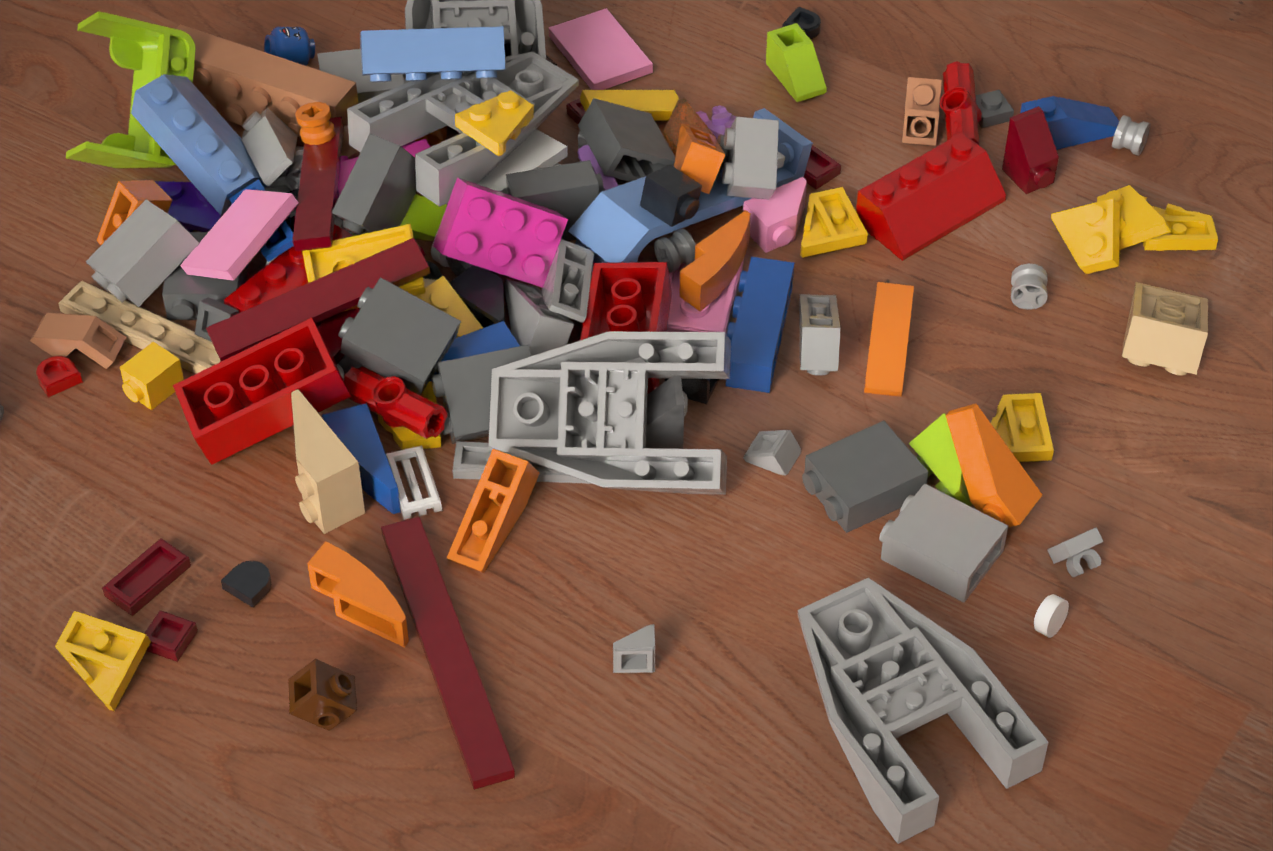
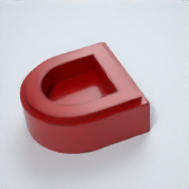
(57, 375)

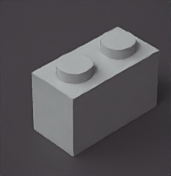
(751, 158)

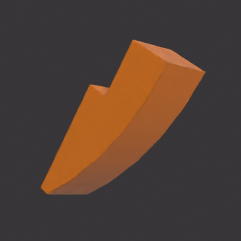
(715, 262)
(889, 339)
(357, 593)

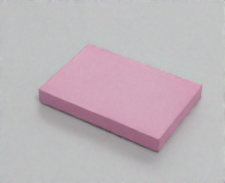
(600, 50)
(239, 234)
(711, 319)

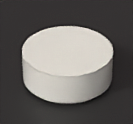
(1051, 615)

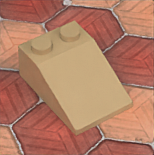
(1166, 329)
(326, 470)

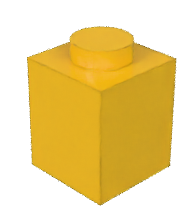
(151, 375)

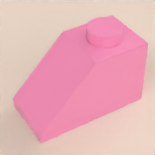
(777, 219)

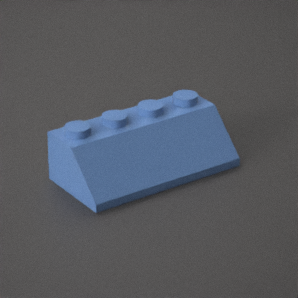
(432, 51)
(195, 138)

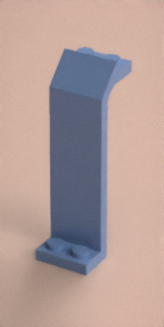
(620, 228)

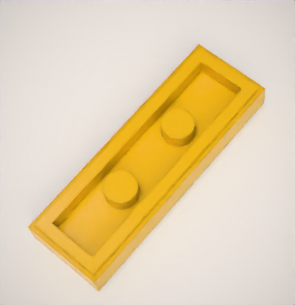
(656, 102)

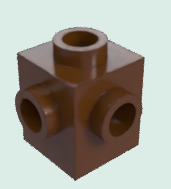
(322, 694)

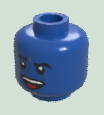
(290, 44)

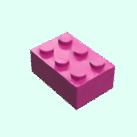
(499, 232)

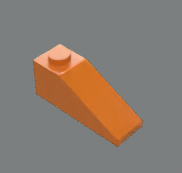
(698, 156)
(989, 468)
(493, 510)

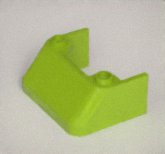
(150, 53)

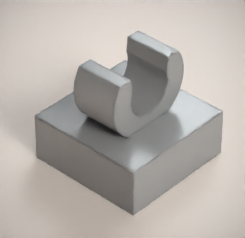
(1078, 548)

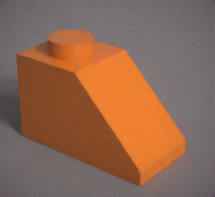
(127, 199)

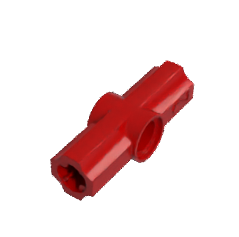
(960, 101)
(395, 402)

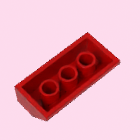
(930, 196)

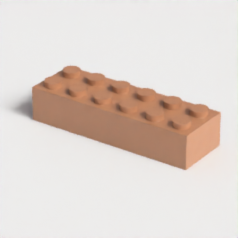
(248, 80)

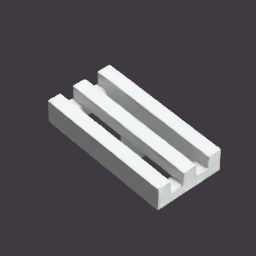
(419, 504)

